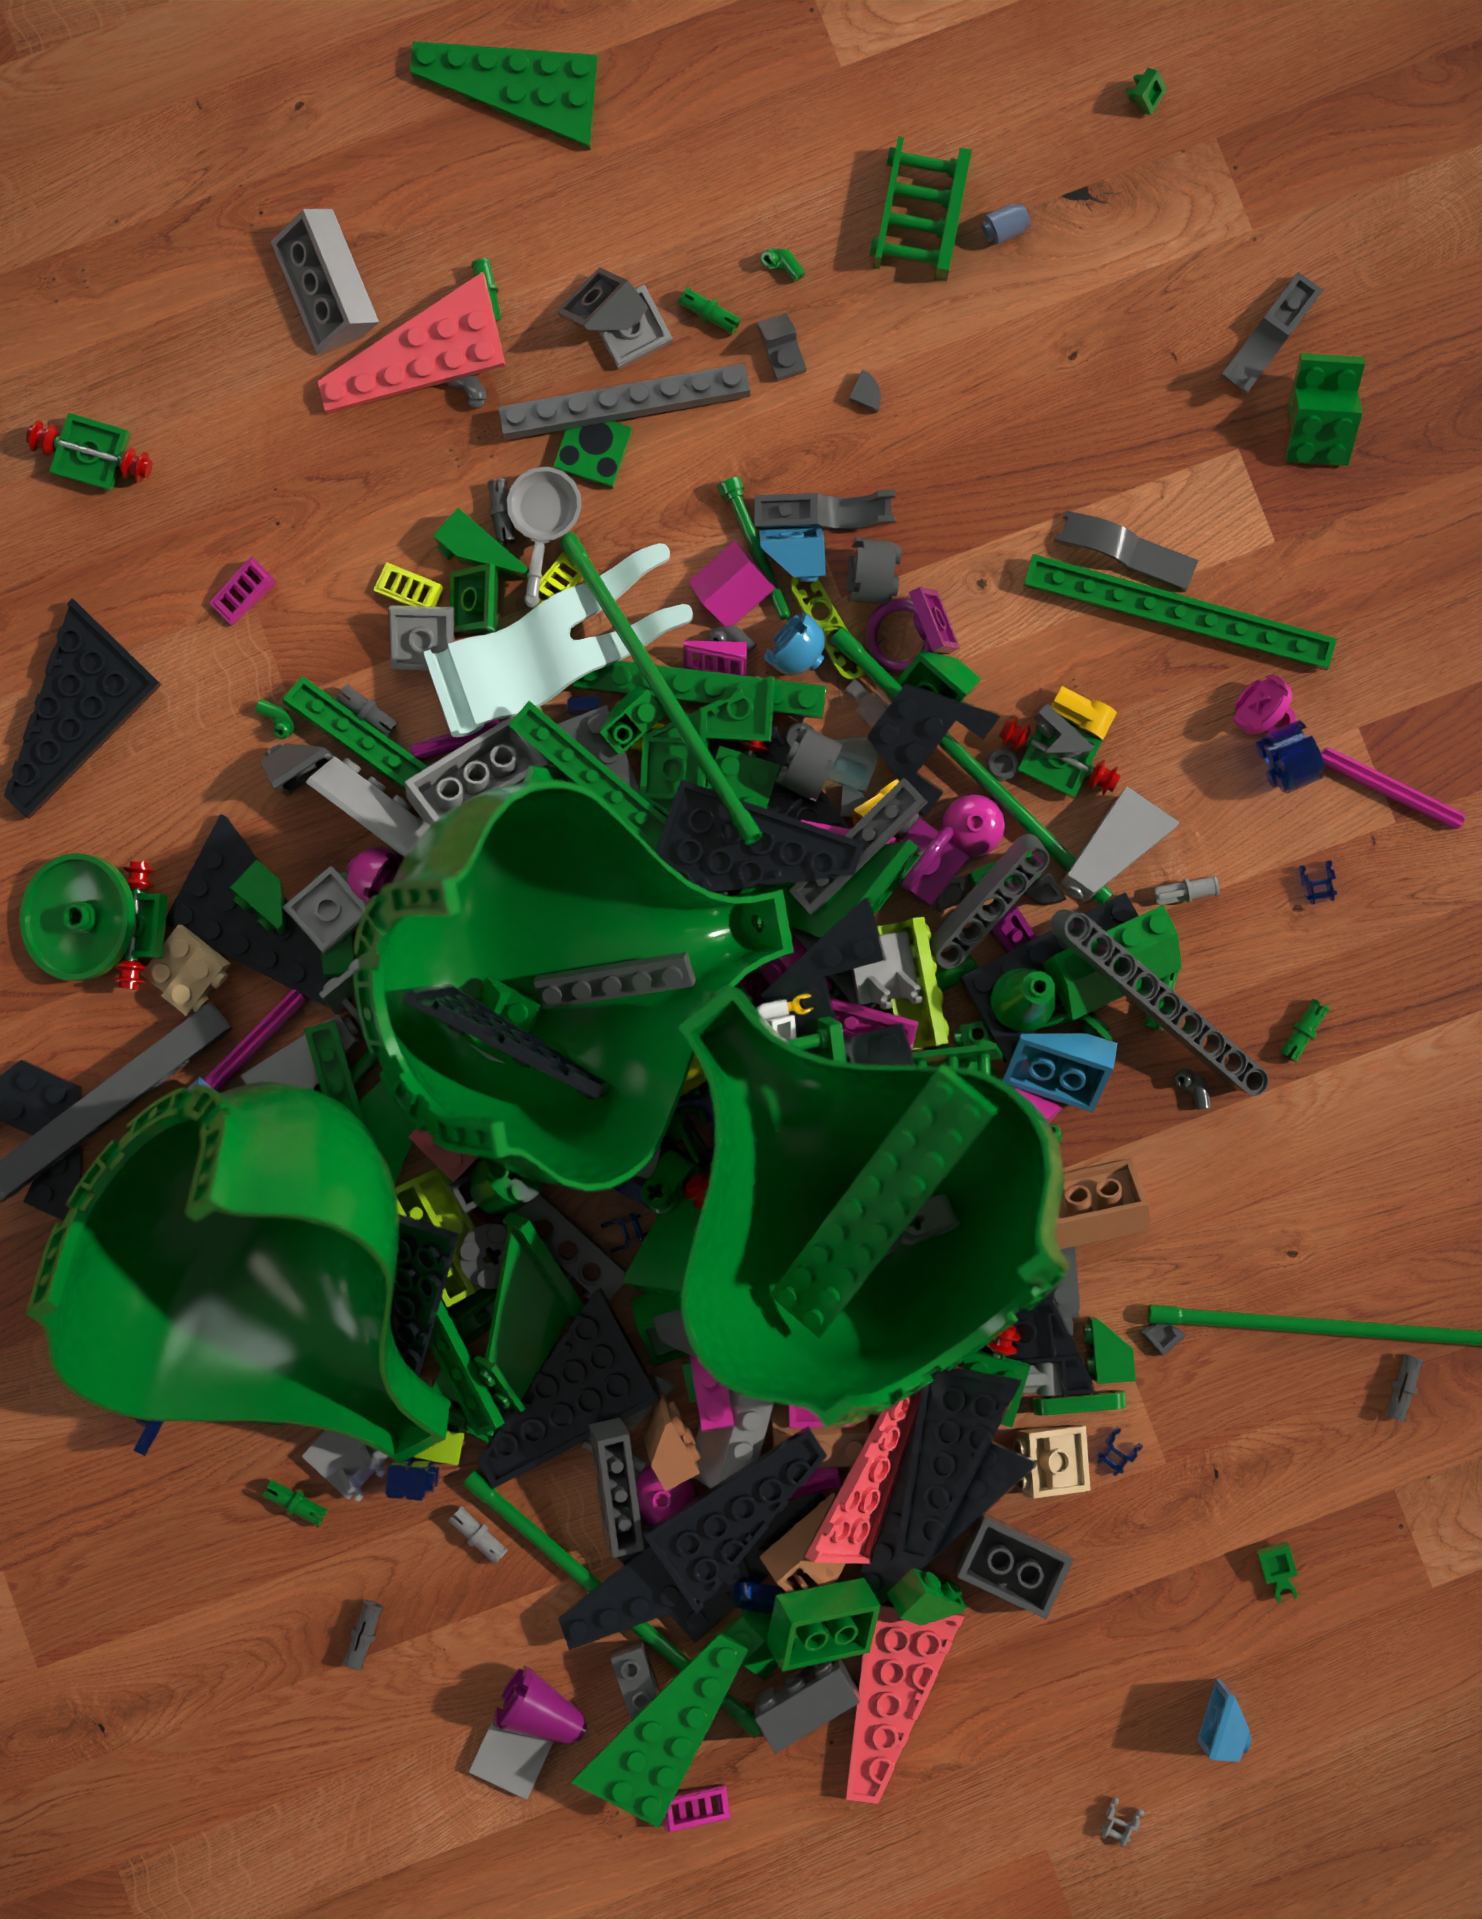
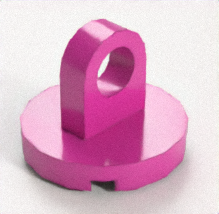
(1264, 705)

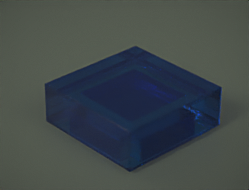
(582, 705)

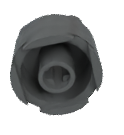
(872, 571)
(808, 763)
(473, 1252)

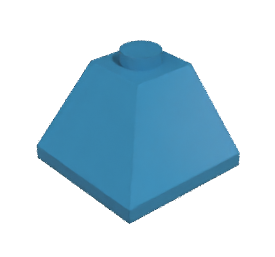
(796, 550)
(1224, 1729)

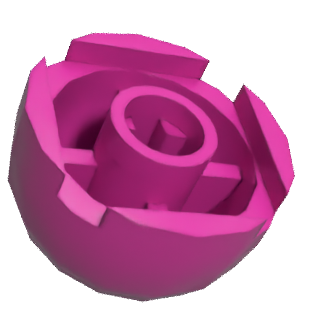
(975, 823)
(372, 871)
(656, 1502)

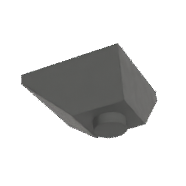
(604, 303)
(293, 764)

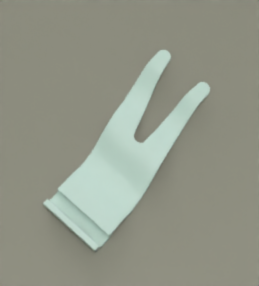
(535, 656)

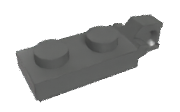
(1067, 1291)

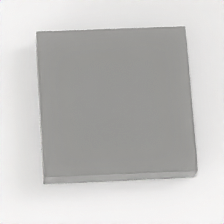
(638, 340)
(418, 630)
(326, 910)
(510, 1760)

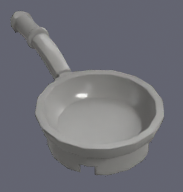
(543, 508)

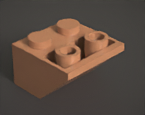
(670, 1445)

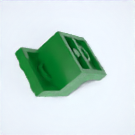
(1324, 409)

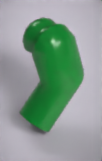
(279, 716)

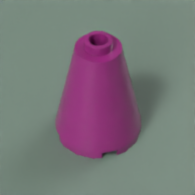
(538, 1710)

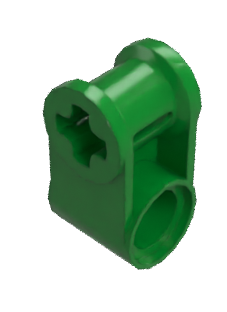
(668, 1181)

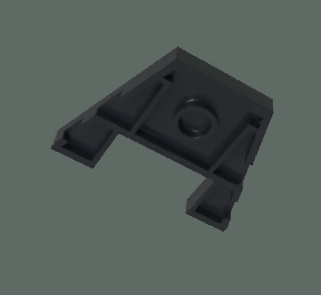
(915, 727)
(1048, 1340)

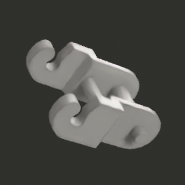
(1134, 1825)

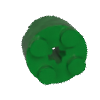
(498, 1189)

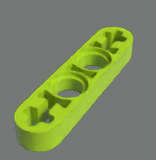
(830, 624)

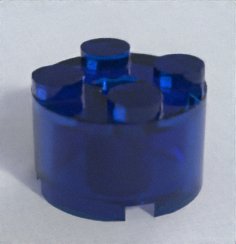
(1290, 757)

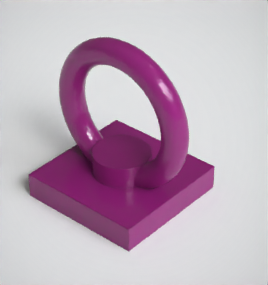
(928, 619)
(937, 863)

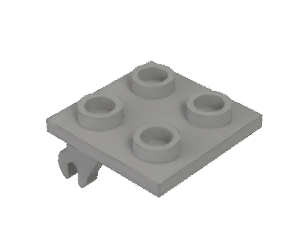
(890, 977)
(341, 991)
(345, 1462)

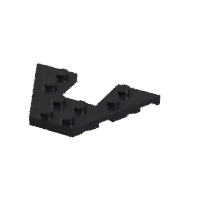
(846, 946)
(29, 1102)

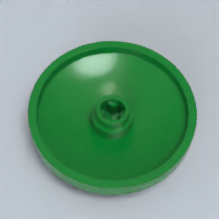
(77, 917)

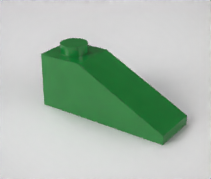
(473, 546)

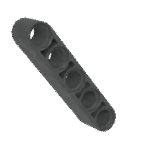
(990, 887)

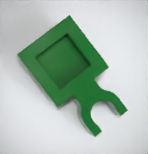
(1277, 1567)

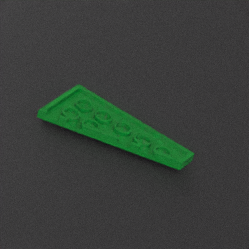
(525, 84)
(656, 1747)

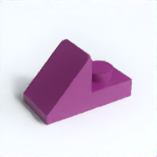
(1012, 930)

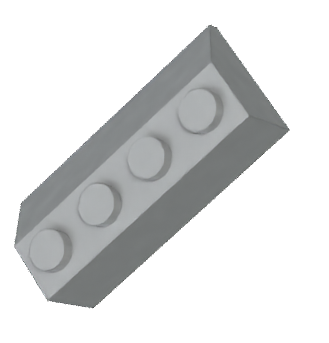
(324, 280)
(486, 762)
(368, 804)
(733, 1448)

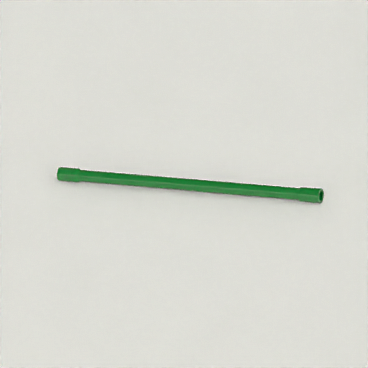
(854, 651)
(739, 815)
(1175, 1315)
(485, 1493)

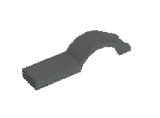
(1272, 332)
(823, 511)
(1128, 549)

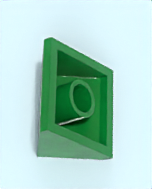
(475, 599)

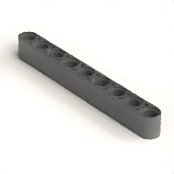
(1148, 999)
(111, 1099)

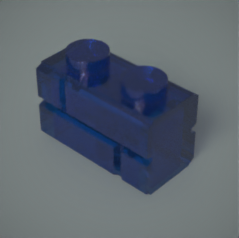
(412, 1479)

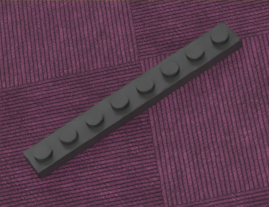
(624, 401)

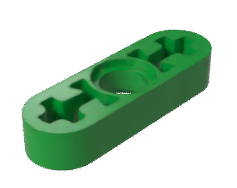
(1079, 1403)

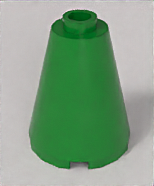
(1023, 999)

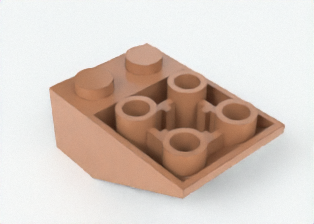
(787, 1556)

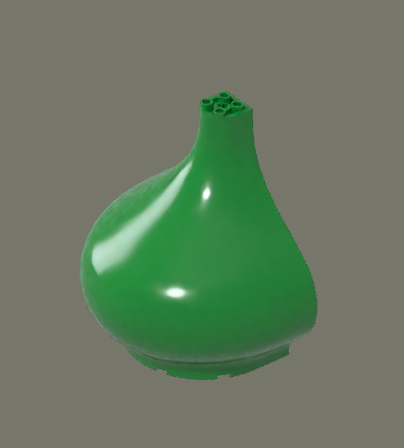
(529, 889)
(784, 1156)
(237, 1272)

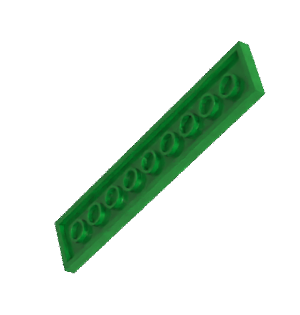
(883, 1200)

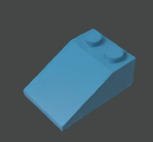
(1062, 1067)

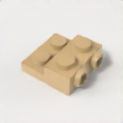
(187, 971)
(1060, 1458)

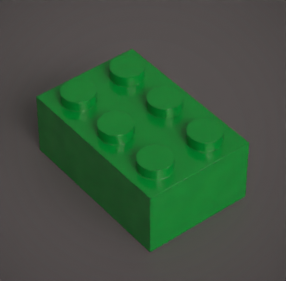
(823, 1624)

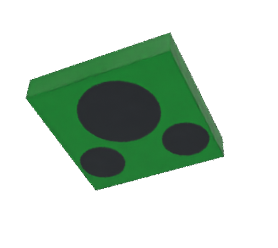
(594, 452)

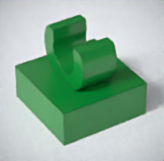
(1148, 91)

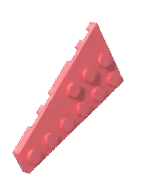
(434, 347)
(861, 1505)
(892, 1694)

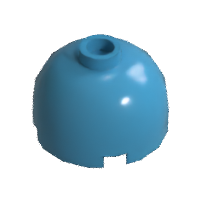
(797, 646)

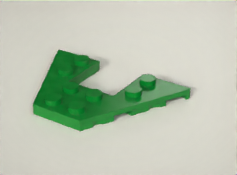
(667, 759)

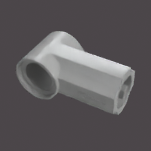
(1045, 1379)

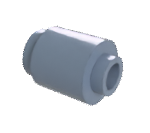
(1005, 223)

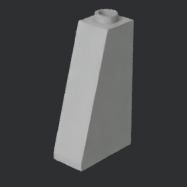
(1120, 839)
(295, 1063)

